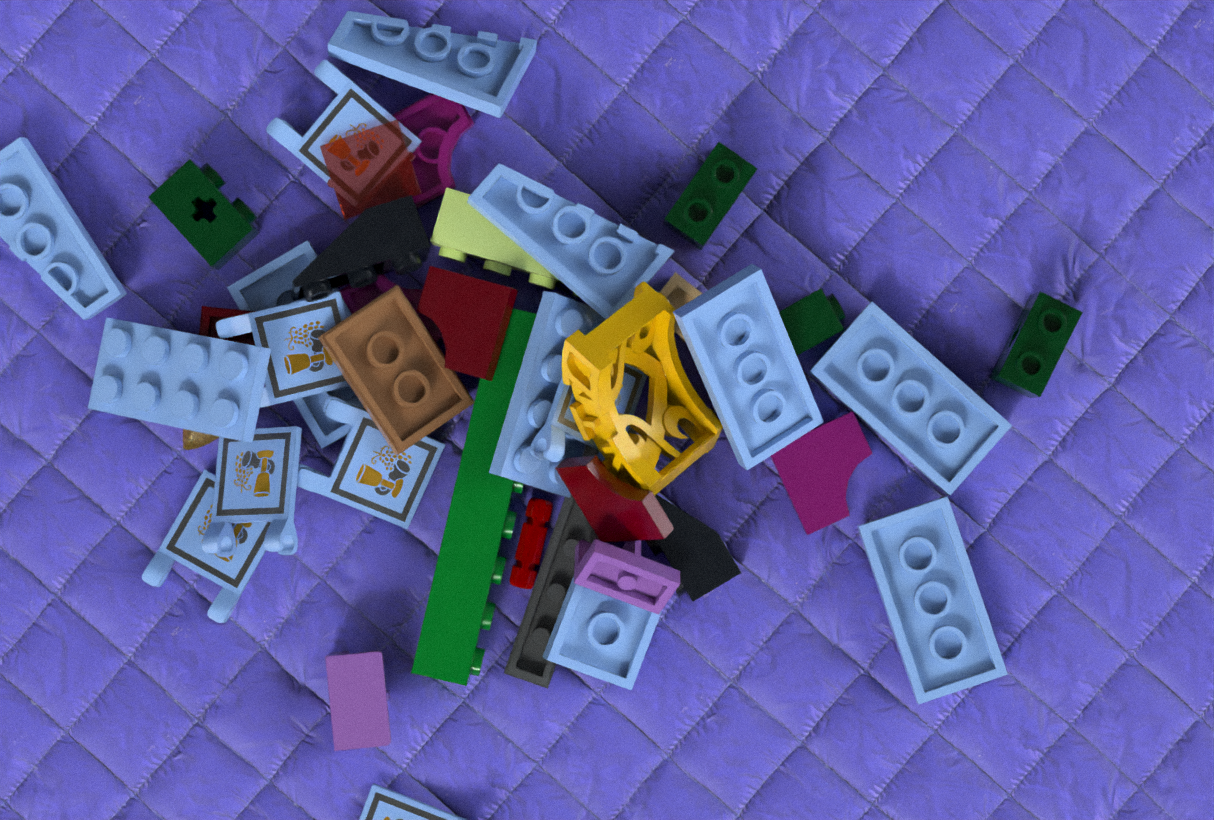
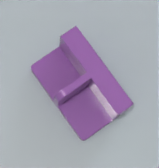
(625, 574)
(358, 700)

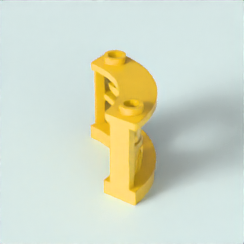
(594, 367)

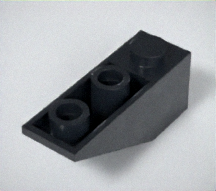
(376, 243)
(695, 552)

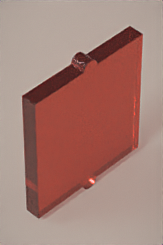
(370, 169)

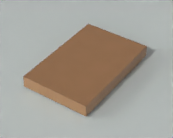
(396, 370)

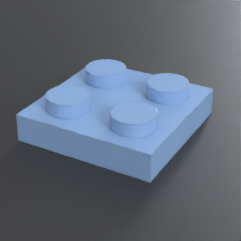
(601, 636)

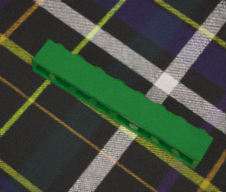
(474, 529)

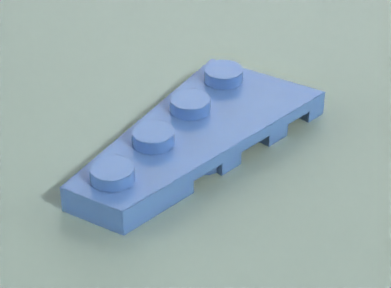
(447, 64)
(49, 234)
(569, 240)

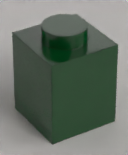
(812, 320)

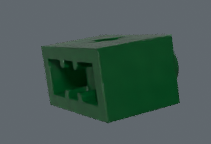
(709, 195)
(180, 202)
(1035, 344)

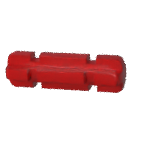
(531, 543)

